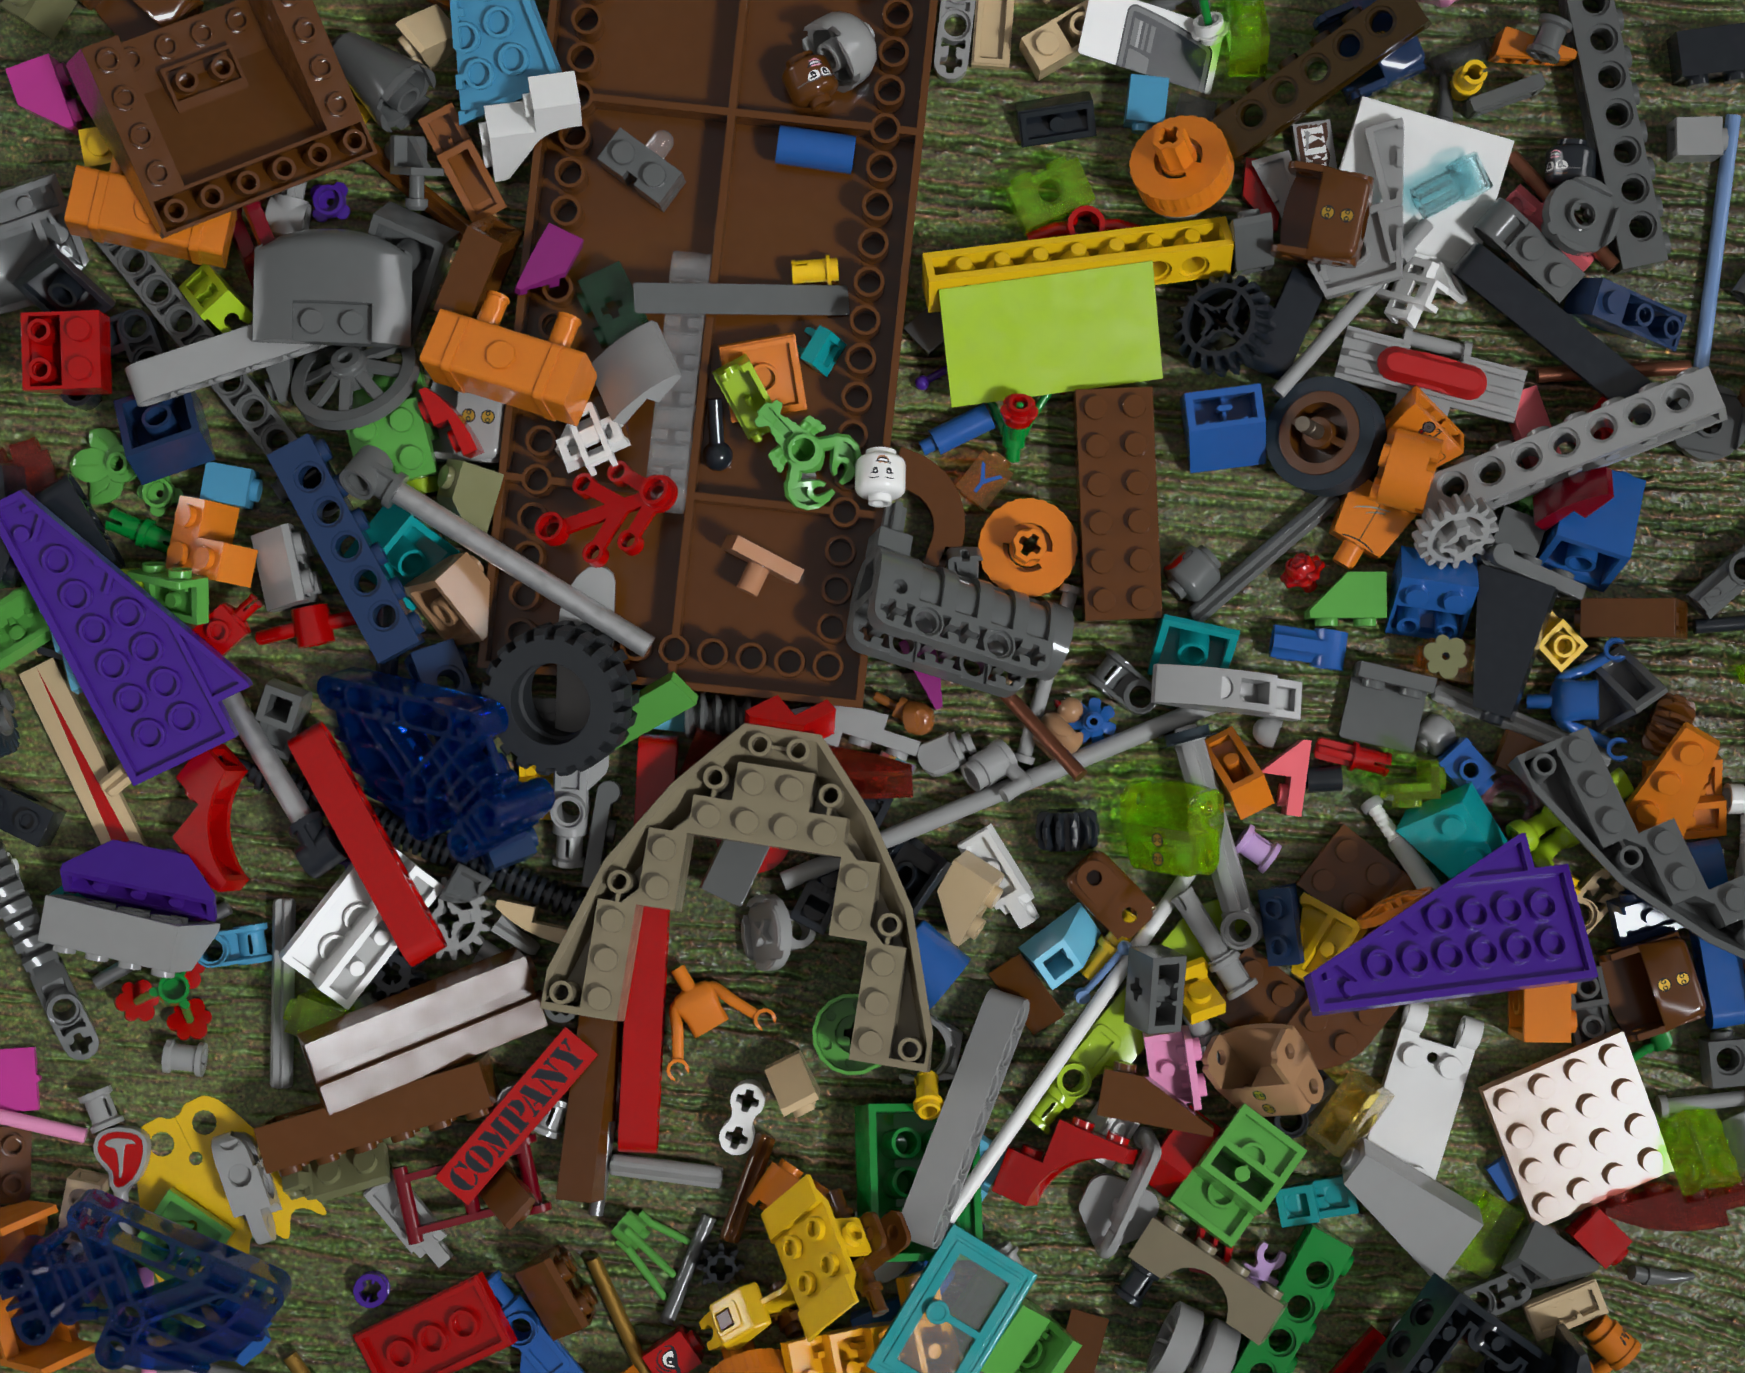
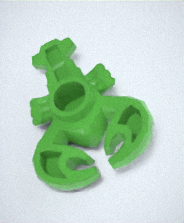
(806, 454)

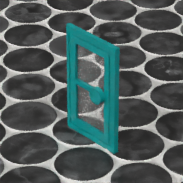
(954, 1309)

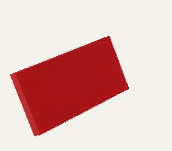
(439, 1332)

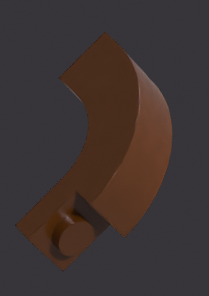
(939, 495)

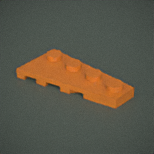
(1674, 781)

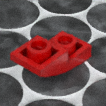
(443, 414)

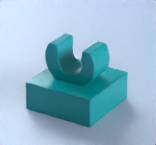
(821, 350)

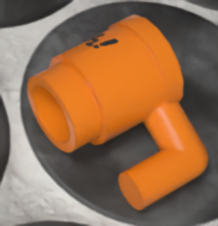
(1612, 1343)

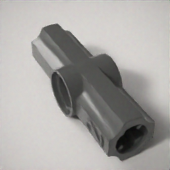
(1718, 587)

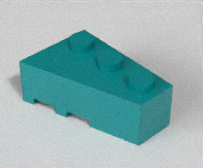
(1452, 830)

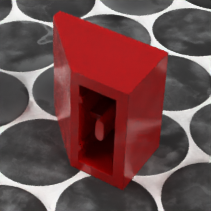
(66, 352)

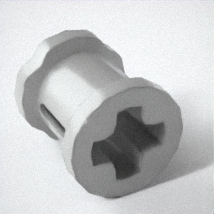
(184, 1057)
(101, 1109)

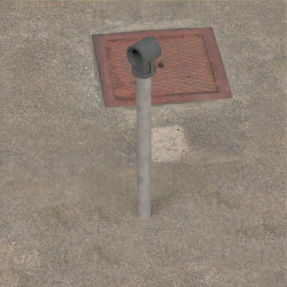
(373, 474)

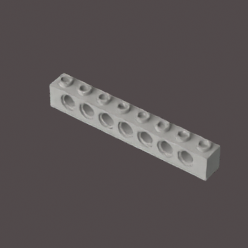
(1627, 440)

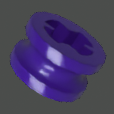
(382, 1294)

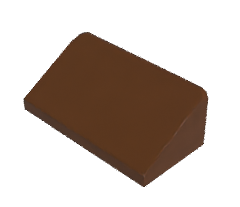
(1019, 979)

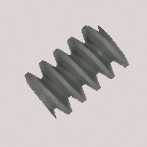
(715, 715)

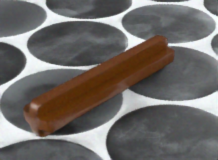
(751, 1175)

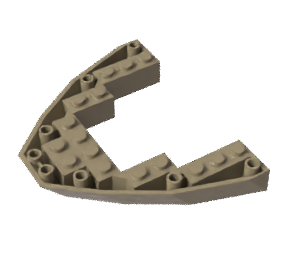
(771, 793)

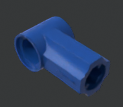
(1317, 647)

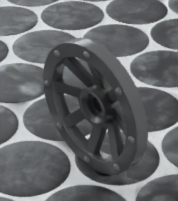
(351, 370)

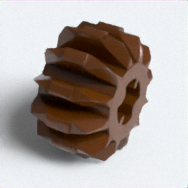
(1665, 721)

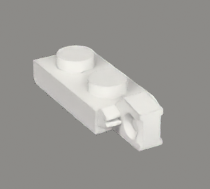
(1016, 890)

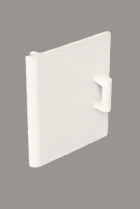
(1428, 148)

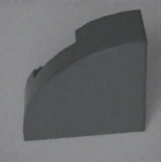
(464, 885)

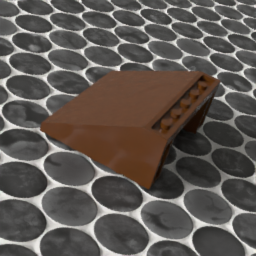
(222, 108)

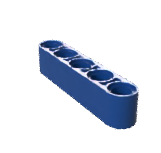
(1717, 970)

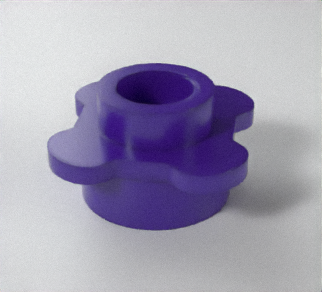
(320, 197)

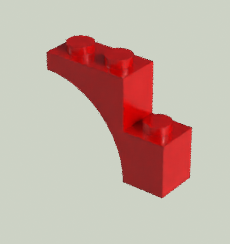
(207, 830)
(1027, 1174)

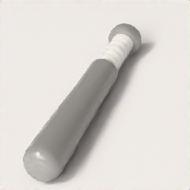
(1402, 849)

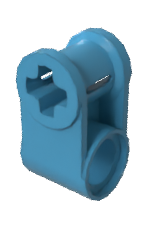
(240, 946)

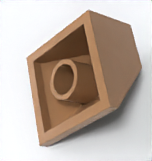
(454, 598)

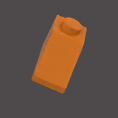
(1238, 774)

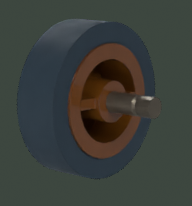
(1325, 436)

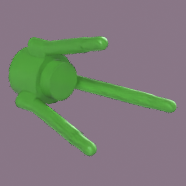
(632, 1233)

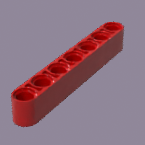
(367, 844)

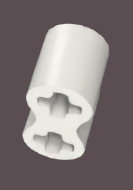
(742, 1117)

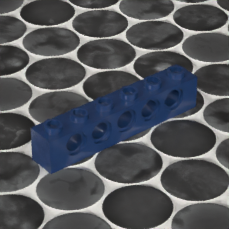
(291, 465)
(449, 661)

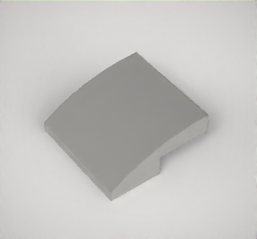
(635, 370)

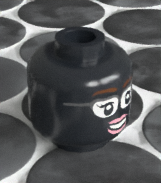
(1569, 160)

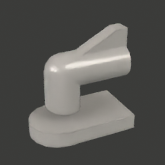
(513, 935)

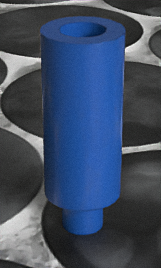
(958, 430)

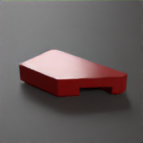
(1255, 193)

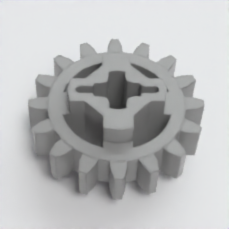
(1455, 531)
(466, 915)

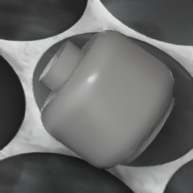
(1435, 734)

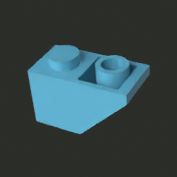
(1062, 946)

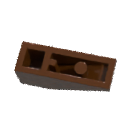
(1141, 1100)

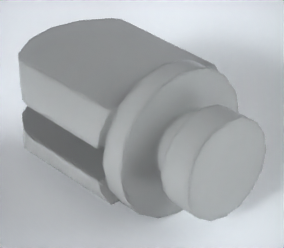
(945, 753)

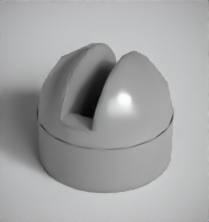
(1267, 731)

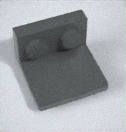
(1384, 706)

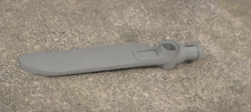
(571, 716)

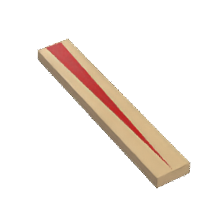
(79, 752)

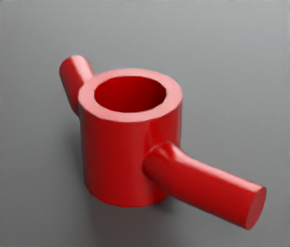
(1066, 228)
(310, 627)

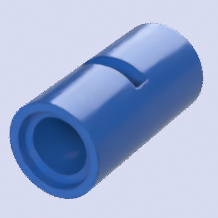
(815, 149)

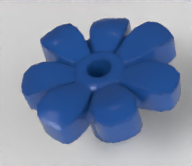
(1101, 717)

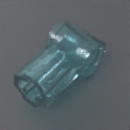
(1460, 181)

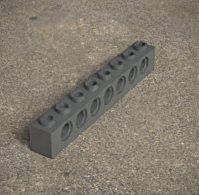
(1603, 137)

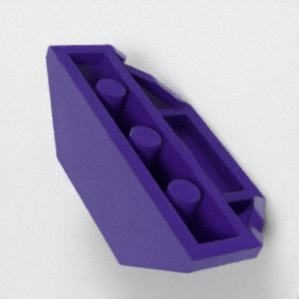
(141, 879)

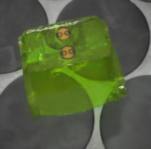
(1172, 827)

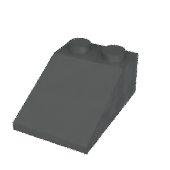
(431, 251)

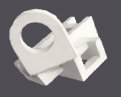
(1432, 280)
(586, 434)

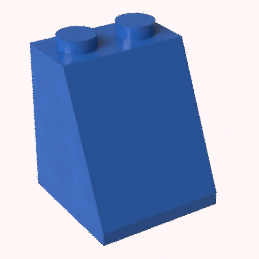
(1602, 542)

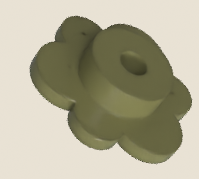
(1453, 648)

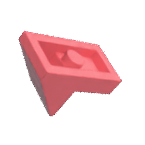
(1293, 764)

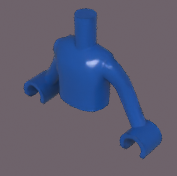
(1577, 699)

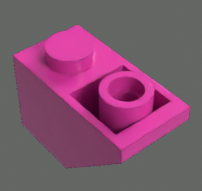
(44, 92)

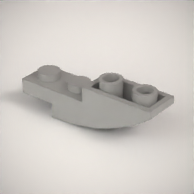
(1226, 691)
(868, 727)

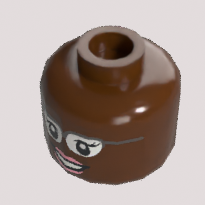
(810, 80)

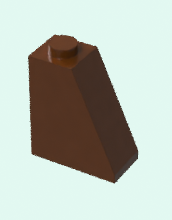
(1632, 618)

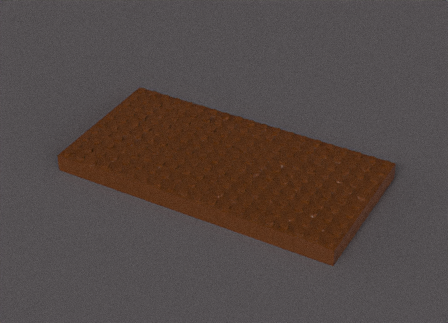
(718, 89)

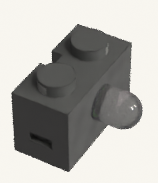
(645, 165)

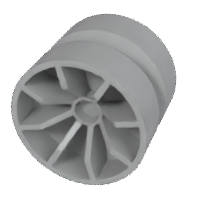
(1184, 1349)

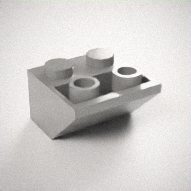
(286, 568)

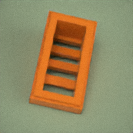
(1510, 48)

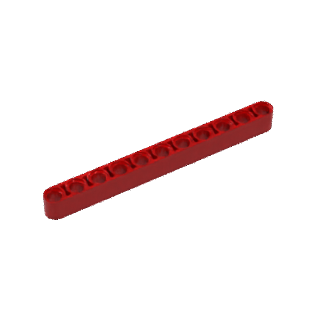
(647, 997)

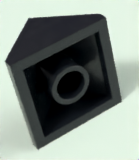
(62, 284)
(918, 869)

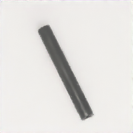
(687, 1269)

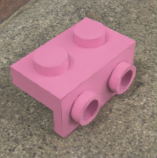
(1173, 1064)

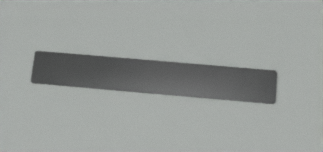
(740, 299)

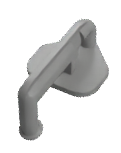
(1118, 1208)

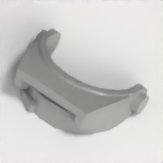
(948, 1065)

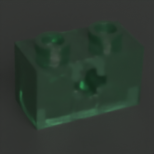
(602, 288)

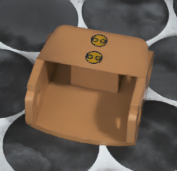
(1270, 1065)

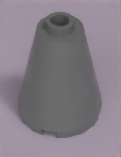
(384, 80)

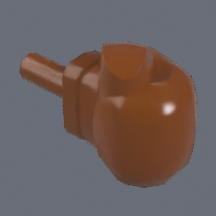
(915, 715)

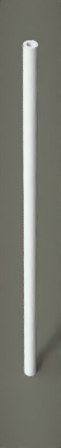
(1065, 1050)

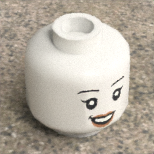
(880, 476)

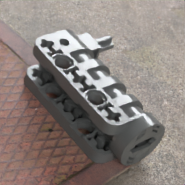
(953, 616)

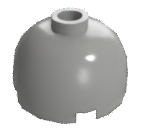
(846, 45)

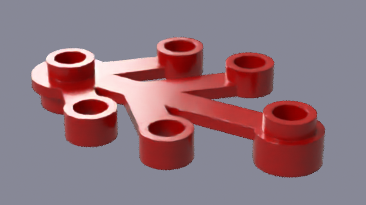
(611, 513)

